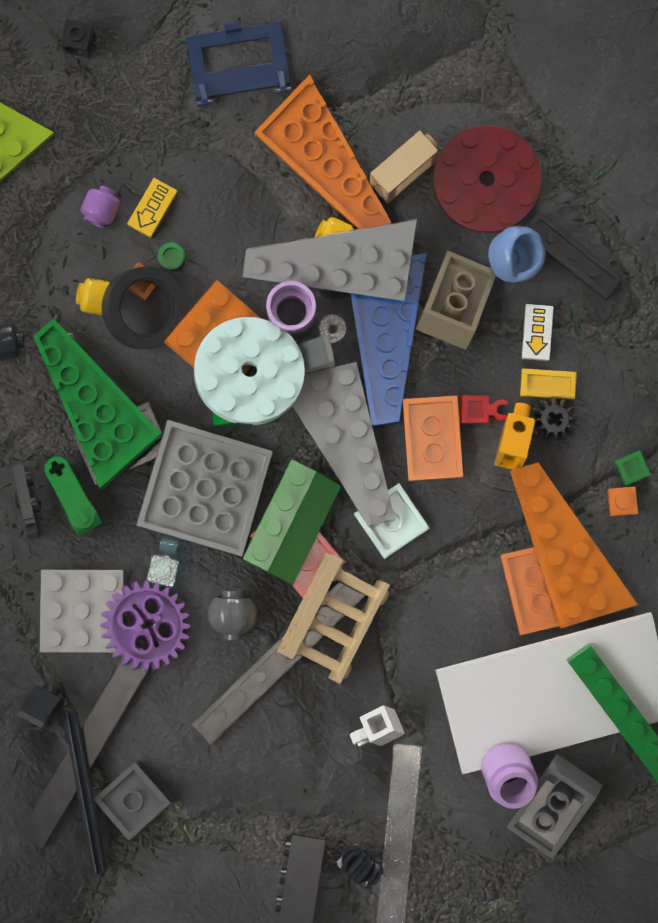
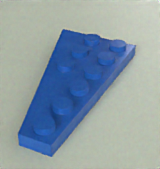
(385, 344)

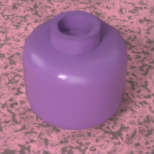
(100, 206)

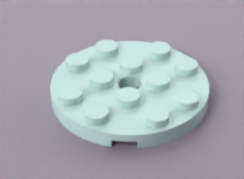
(241, 397)

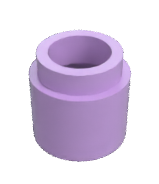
(293, 290)
(505, 763)

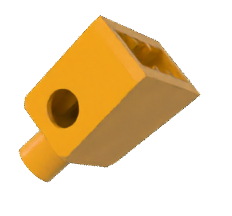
(515, 438)

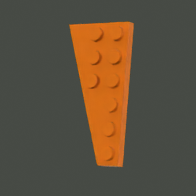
(316, 150)
(573, 567)

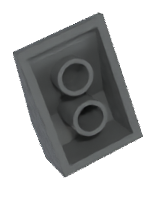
(557, 807)

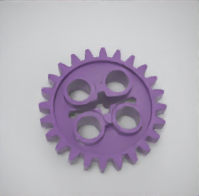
(124, 637)

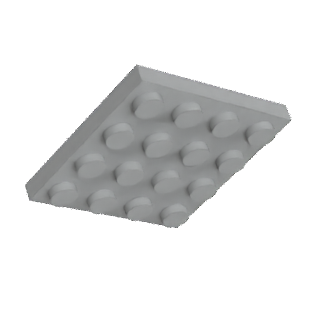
(204, 488)

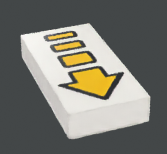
(537, 332)

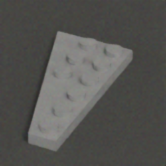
(352, 261)
(340, 425)

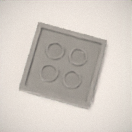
(73, 609)

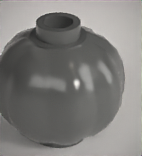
(233, 613)

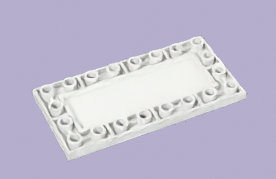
(537, 697)

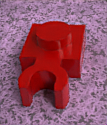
(477, 409)

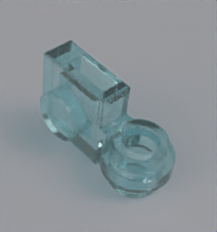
(162, 568)

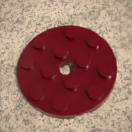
(493, 152)

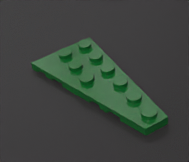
(102, 416)

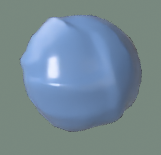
(516, 254)

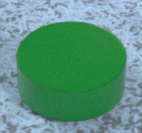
(171, 256)

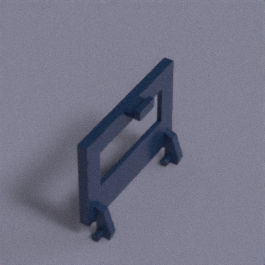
(239, 79)

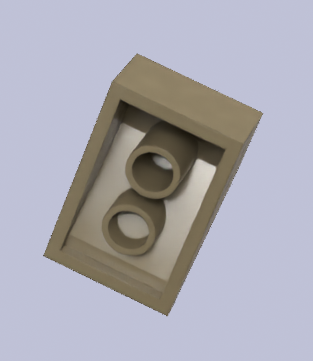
(456, 300)

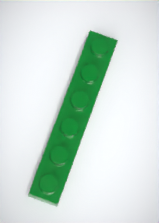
(617, 706)

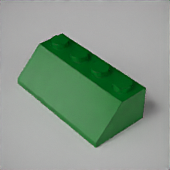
(291, 522)

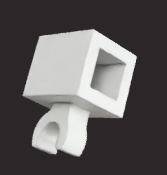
(379, 727)

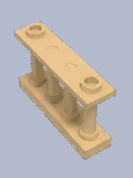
(306, 618)

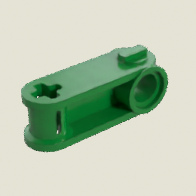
(72, 496)

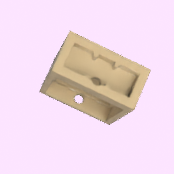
(404, 166)

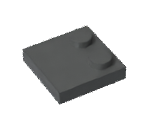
(132, 801)

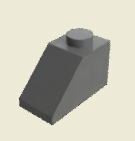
(317, 354)

